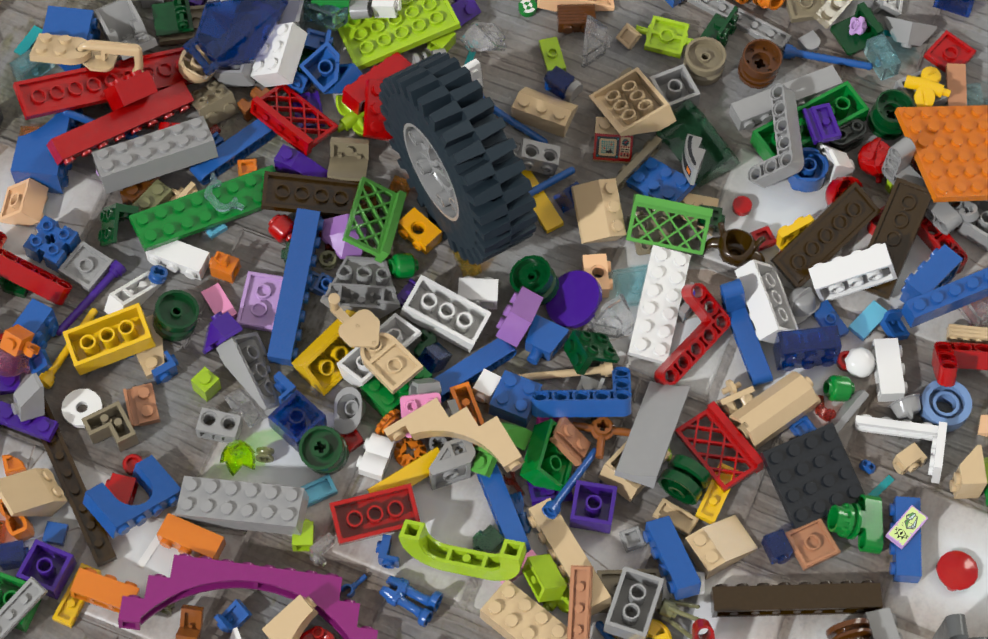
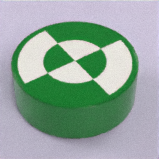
(527, 8)

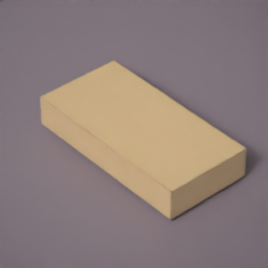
(682, 520)

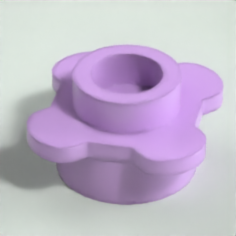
(857, 25)

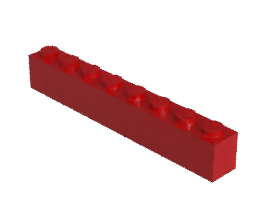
(120, 123)

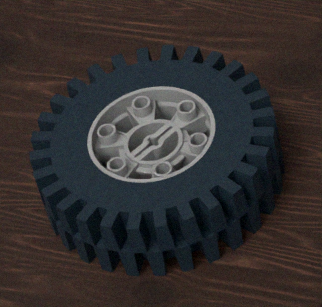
(458, 157)

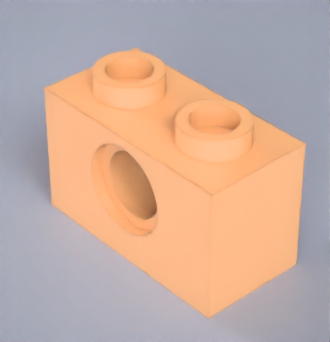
(599, 265)

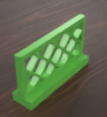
(671, 207)
(387, 227)

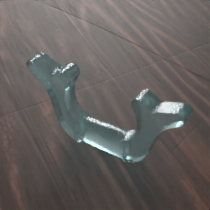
(234, 204)

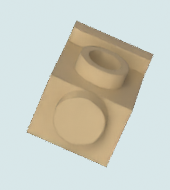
(909, 459)

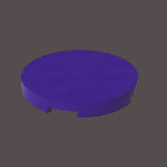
(575, 299)

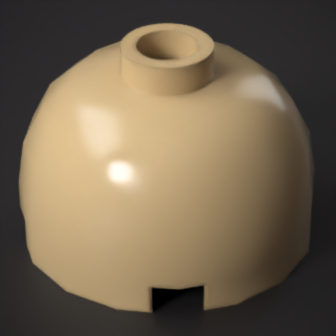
(191, 69)

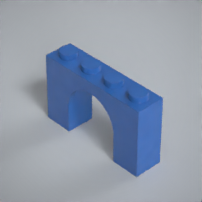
(119, 517)

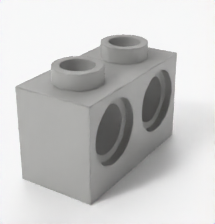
(539, 156)
(217, 430)

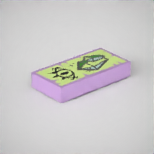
(906, 527)

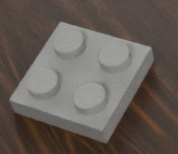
(85, 266)

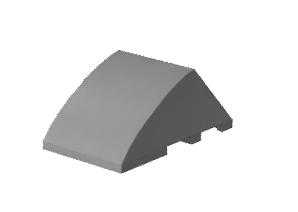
(364, 285)

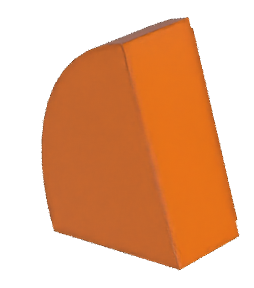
(12, 465)

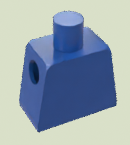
(544, 339)

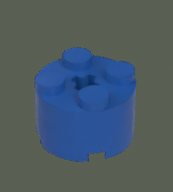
(813, 172)

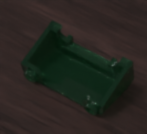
(691, 120)

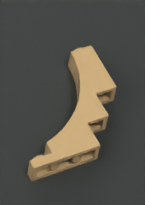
(433, 421)
(292, 619)

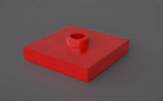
(949, 50)

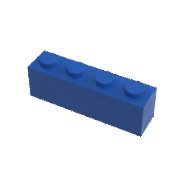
(672, 558)
(906, 562)

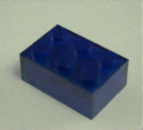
(807, 348)

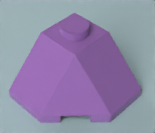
(333, 234)

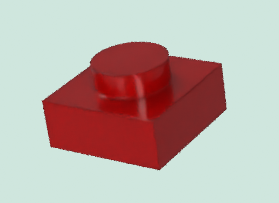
(766, 232)
(353, 440)

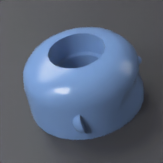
(955, 396)

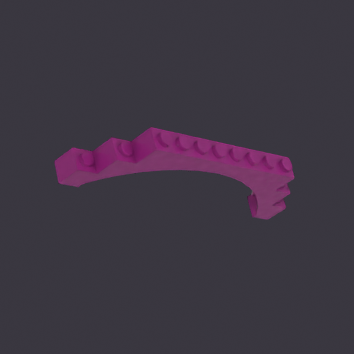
(203, 574)

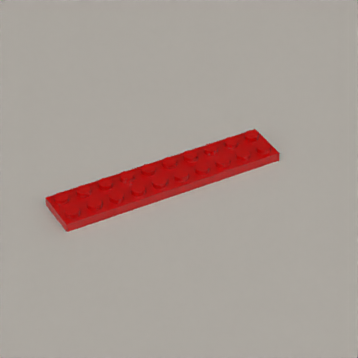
(85, 88)

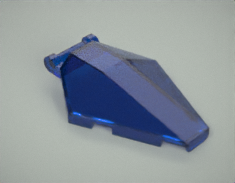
(234, 31)

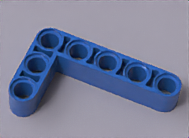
(744, 334)
(586, 403)

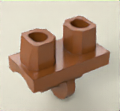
(244, 105)

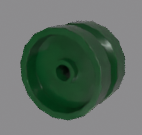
(536, 275)
(175, 315)
(327, 440)
(684, 479)

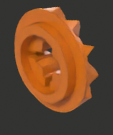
(390, 418)
(401, 448)

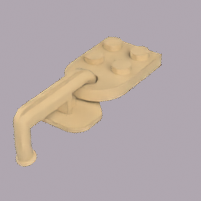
(93, 54)
(388, 362)

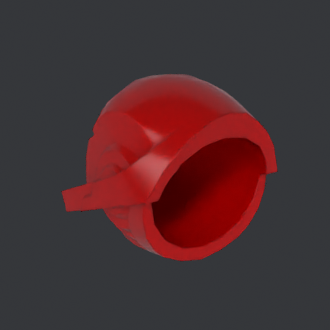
(872, 158)

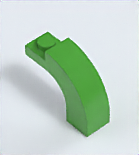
(485, 462)

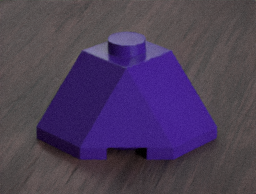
(220, 330)

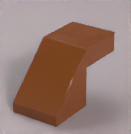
(190, 622)

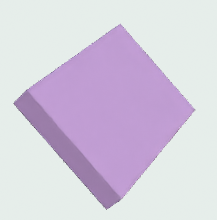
(259, 301)

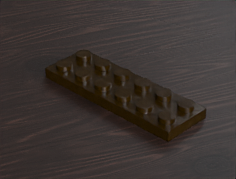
(329, 195)
(899, 227)
(825, 234)

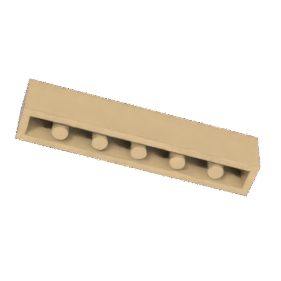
(566, 552)

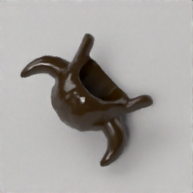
(735, 246)

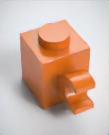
(224, 266)
(18, 341)

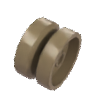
(705, 60)

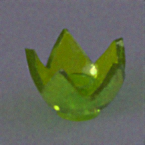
(238, 454)

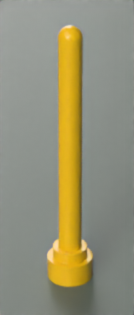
(47, 378)

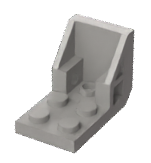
(123, 24)
(452, 464)

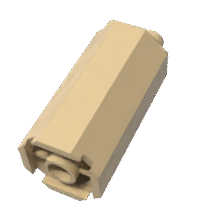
(775, 409)

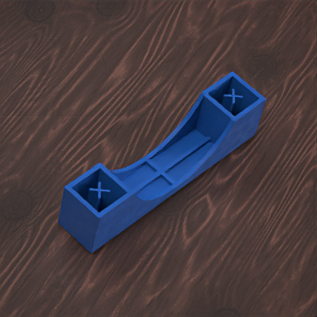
(31, 154)

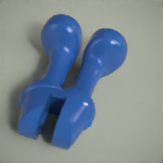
(404, 589)

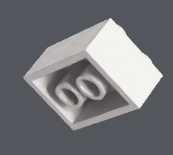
(280, 56)

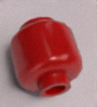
(281, 228)

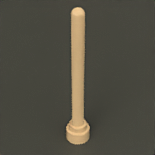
(604, 369)

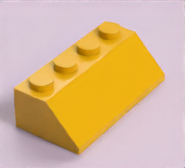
(320, 359)

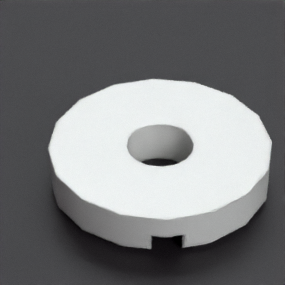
(74, 400)

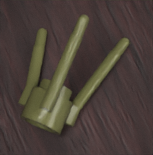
(670, 609)

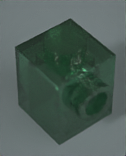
(488, 540)

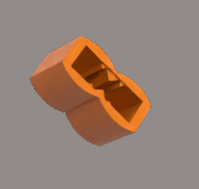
(17, 526)

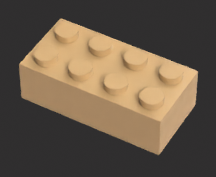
(519, 616)

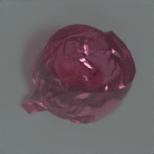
(13, 366)

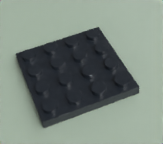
(812, 475)

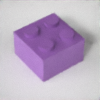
(518, 316)

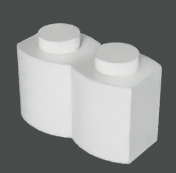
(376, 456)

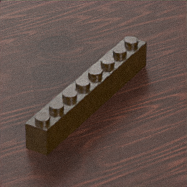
(795, 599)

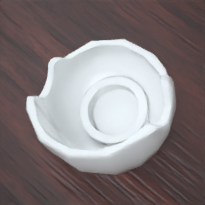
(860, 362)

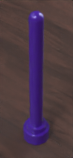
(116, 270)

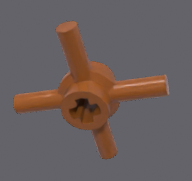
(602, 436)

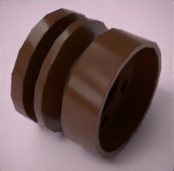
(761, 55)
(850, 629)

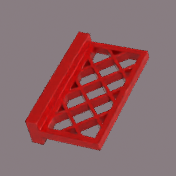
(283, 125)
(735, 441)

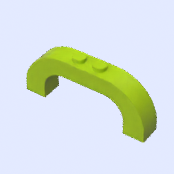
(461, 560)

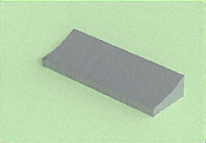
(652, 433)

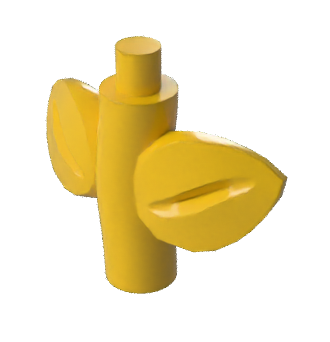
(926, 87)

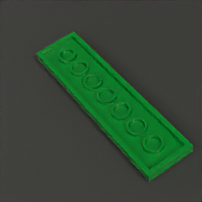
(195, 213)

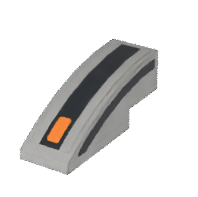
(692, 158)

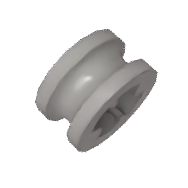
(438, 440)

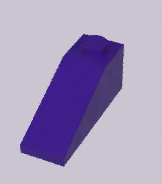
(294, 162)

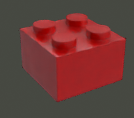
(129, 89)

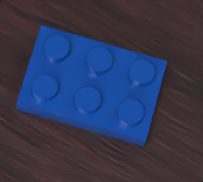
(659, 181)

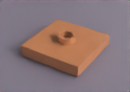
(812, 544)

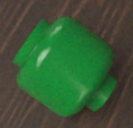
(403, 265)
(838, 388)

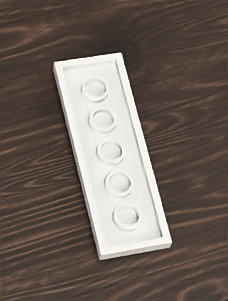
(659, 304)

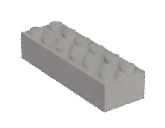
(154, 154)
(242, 505)

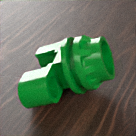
(859, 519)

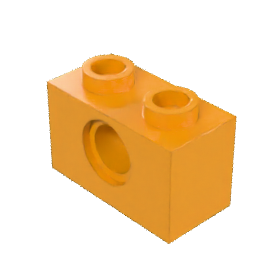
(416, 221)

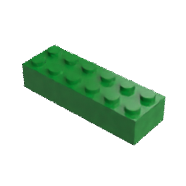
(844, 103)

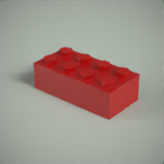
(373, 514)

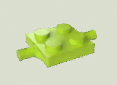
(665, 36)

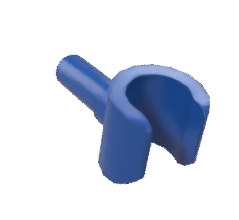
(353, 586)

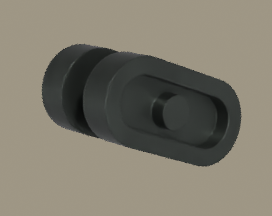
(852, 136)

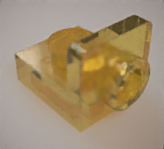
(466, 268)

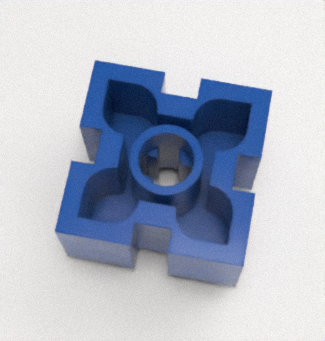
(51, 243)

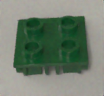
(172, 17)

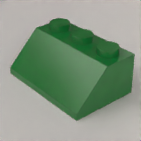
(544, 462)

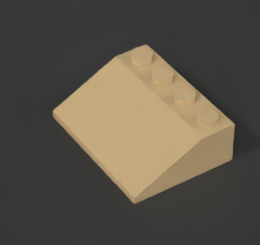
(633, 105)

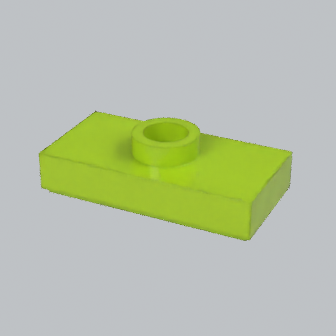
(551, 53)

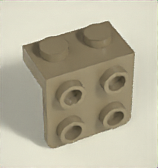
(214, 103)
(348, 158)
(648, 224)

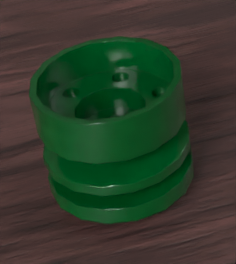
(882, 118)

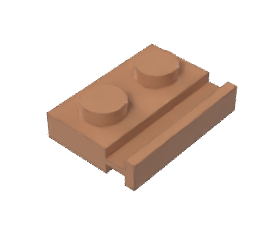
(141, 405)
(570, 441)

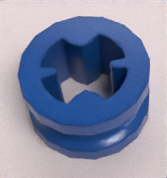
(158, 274)

